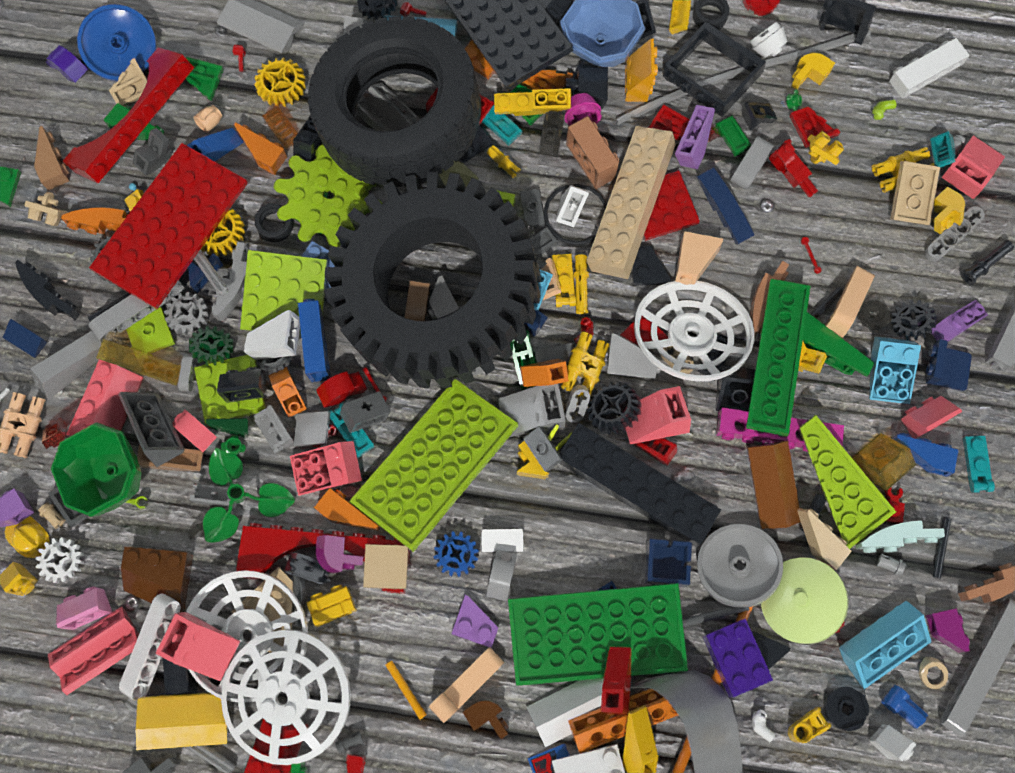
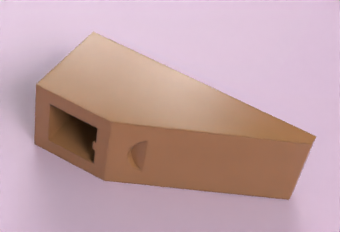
(48, 163)

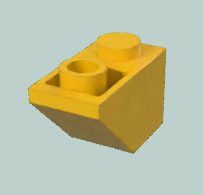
(17, 580)

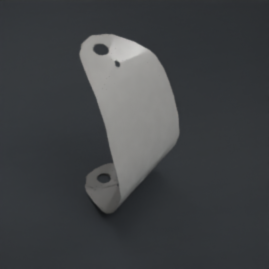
(706, 718)

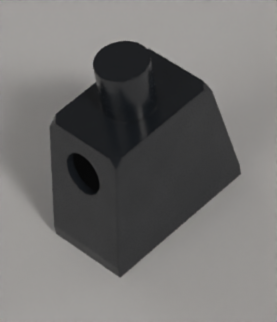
(590, 81)

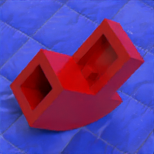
(340, 387)

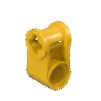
(812, 724)

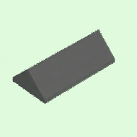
(152, 426)

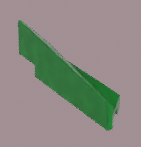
(838, 351)

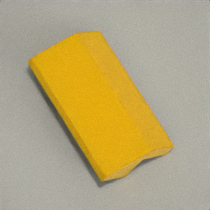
(180, 721)

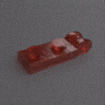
(54, 433)

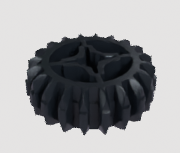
(611, 419)

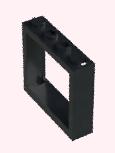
(727, 47)

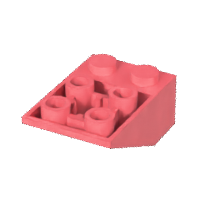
(973, 167)
(661, 416)
(325, 467)
(197, 646)

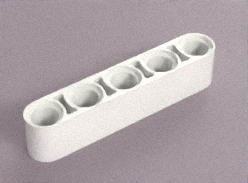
(144, 659)

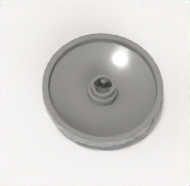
(740, 565)

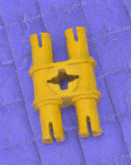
(893, 163)
(593, 363)

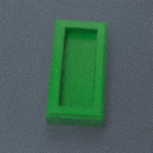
(733, 135)

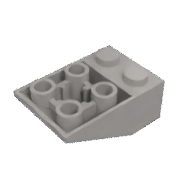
(534, 408)

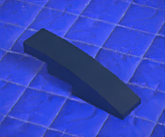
(725, 205)

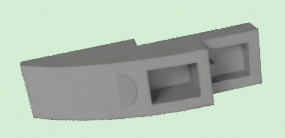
(235, 282)

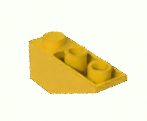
(639, 748)

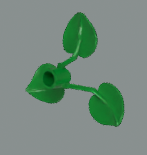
(221, 524)

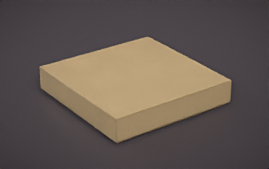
(386, 566)

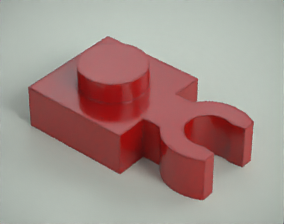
(893, 500)

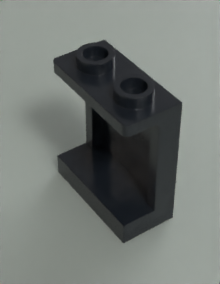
(848, 15)

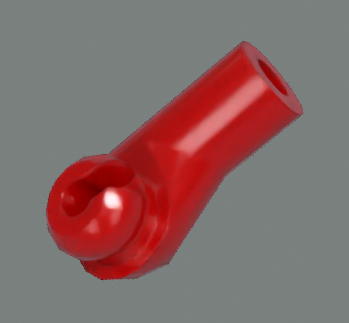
(586, 326)

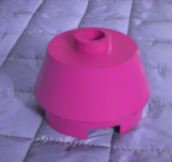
(581, 107)

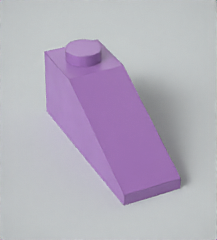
(695, 138)

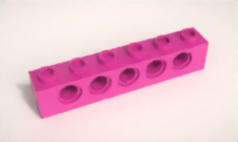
(726, 429)

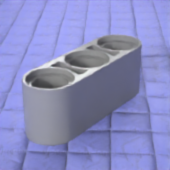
(752, 163)

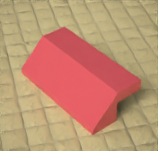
(93, 650)

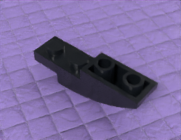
(42, 290)

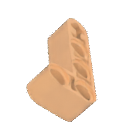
(850, 301)
(466, 685)

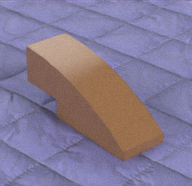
(417, 301)
(187, 461)

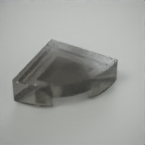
(196, 531)

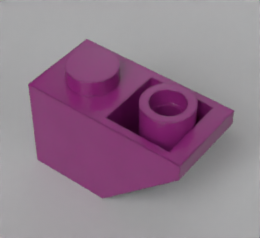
(948, 629)

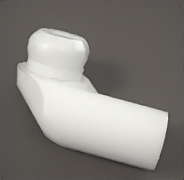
(759, 725)

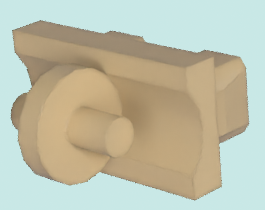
(36, 209)

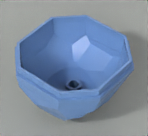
(611, 21)

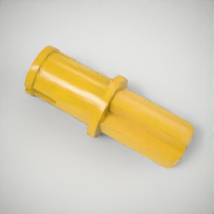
(503, 161)

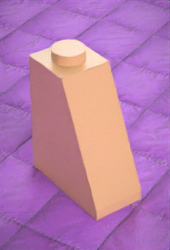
(695, 256)

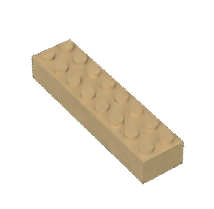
(631, 202)

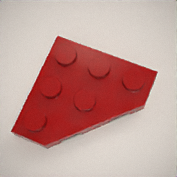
(672, 208)

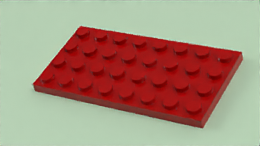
(168, 226)

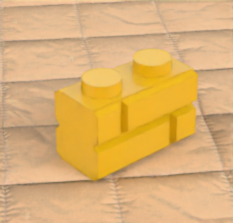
(331, 605)

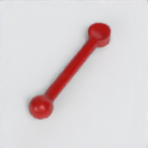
(804, 241)
(372, 381)

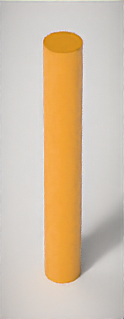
(406, 690)

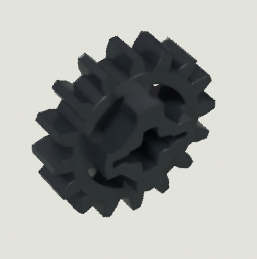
(376, 8)
(913, 320)

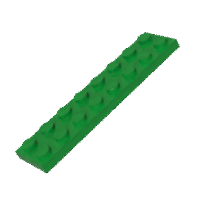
(778, 357)

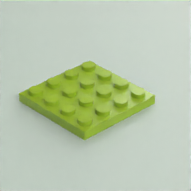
(278, 285)

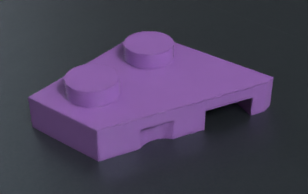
(474, 624)

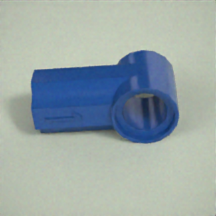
(899, 702)

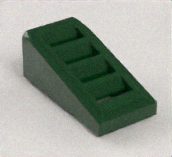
(232, 426)

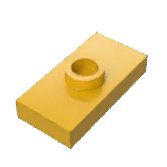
(679, 16)

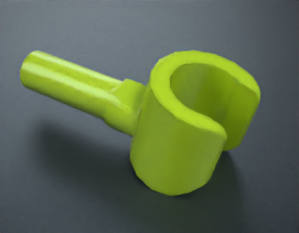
(136, 501)

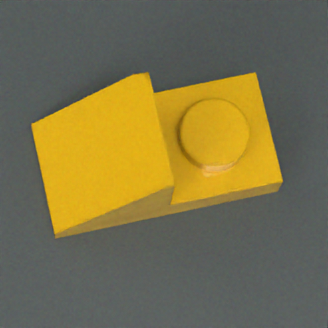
(533, 468)

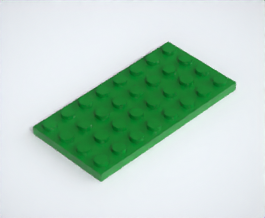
(572, 633)

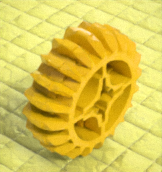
(278, 75)
(230, 237)

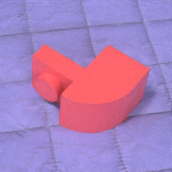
(193, 430)

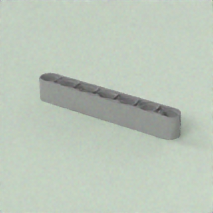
(981, 670)

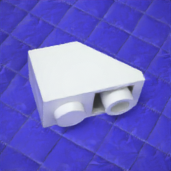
(892, 743)

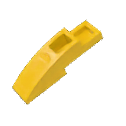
(532, 102)

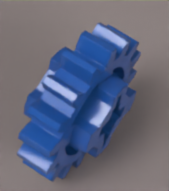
(465, 548)

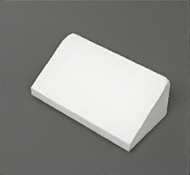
(502, 539)

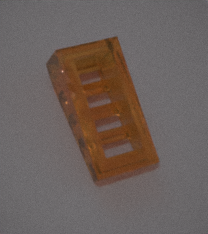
(275, 117)

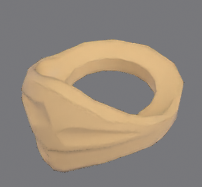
(926, 664)

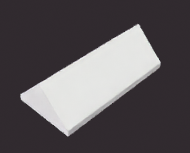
(555, 710)

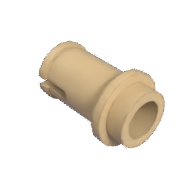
(48, 511)

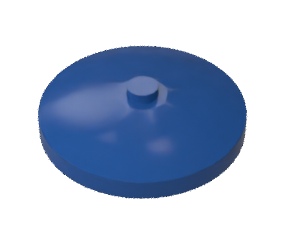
(114, 37)

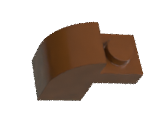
(483, 712)

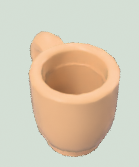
(208, 118)

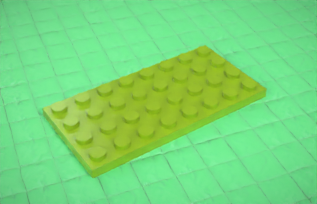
(433, 464)

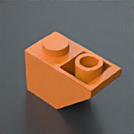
(544, 373)
(287, 392)

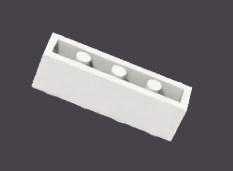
(929, 67)

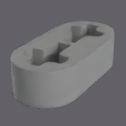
(187, 373)
(573, 402)

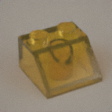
(884, 461)

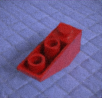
(617, 681)

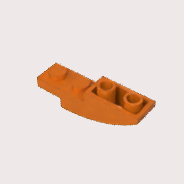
(95, 219)

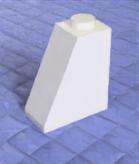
(274, 337)

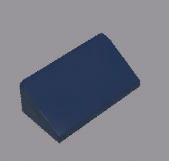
(24, 338)

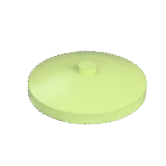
(807, 602)

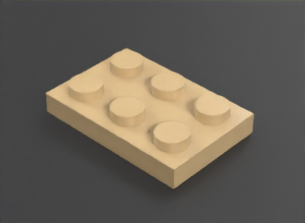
(915, 193)

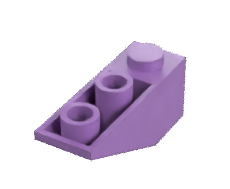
(959, 321)
(14, 508)

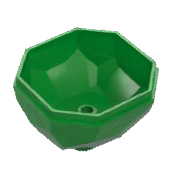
(85, 470)

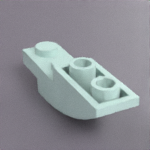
(893, 537)

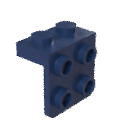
(948, 367)

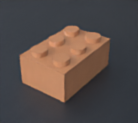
(592, 152)

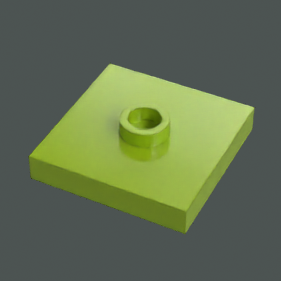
(151, 333)

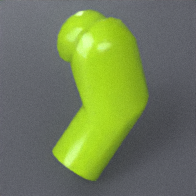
(881, 107)

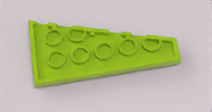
(849, 493)

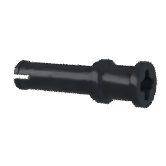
(982, 266)

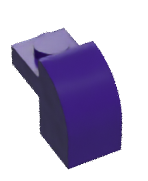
(66, 64)

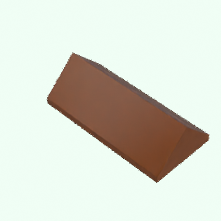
(774, 485)

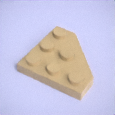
(279, 595)

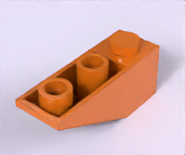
(266, 154)
(339, 511)

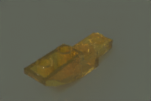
(139, 361)

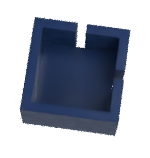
(666, 563)

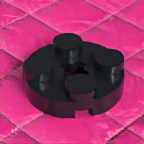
(857, 714)

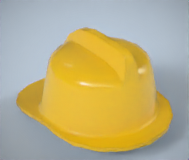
(27, 537)

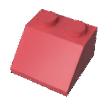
(929, 416)

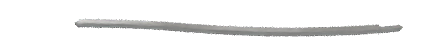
(737, 72)

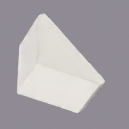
(571, 205)

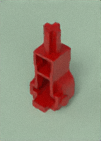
(793, 168)

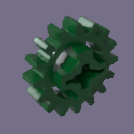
(210, 345)

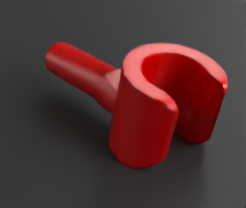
(406, 8)
(239, 51)

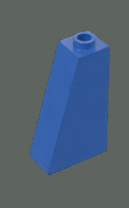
(313, 341)

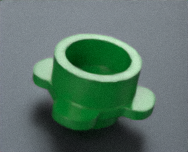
(794, 100)
(233, 441)

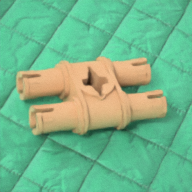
(25, 433)

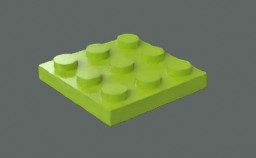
(212, 403)

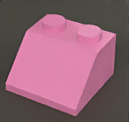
(82, 609)

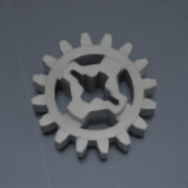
(189, 304)

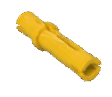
(581, 283)

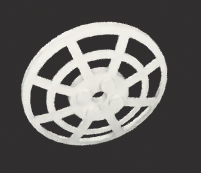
(697, 324)
(248, 619)
(297, 693)

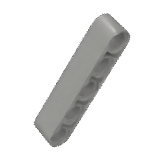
(125, 315)

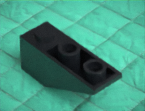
(306, 141)

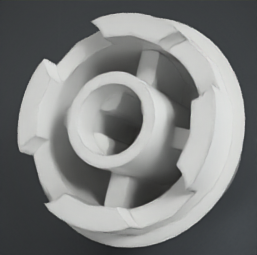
(769, 41)

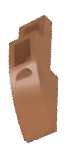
(759, 300)
(993, 588)

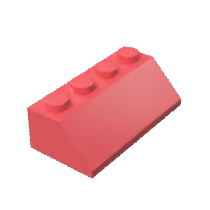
(102, 399)

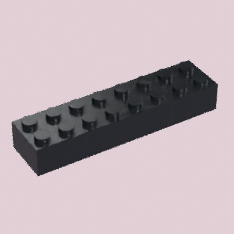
(638, 485)

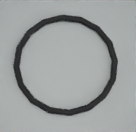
(547, 206)

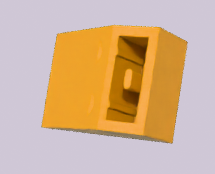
(641, 73)

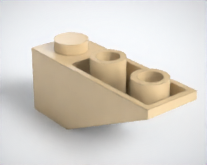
(822, 541)

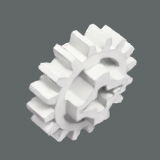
(53, 554)

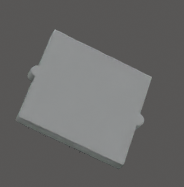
(312, 428)

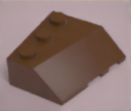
(156, 572)

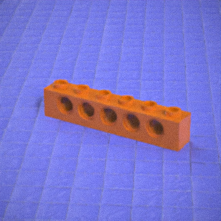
(601, 728)

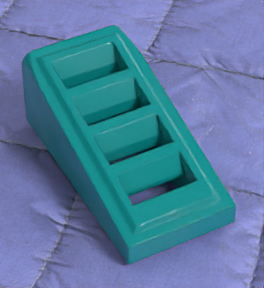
(937, 143)

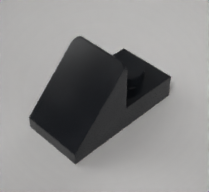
(757, 113)

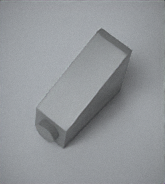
(628, 359)

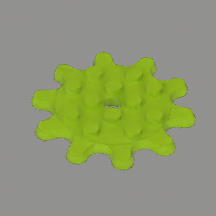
(307, 199)

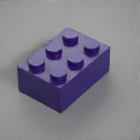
(737, 658)

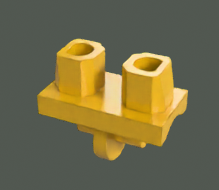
(821, 151)

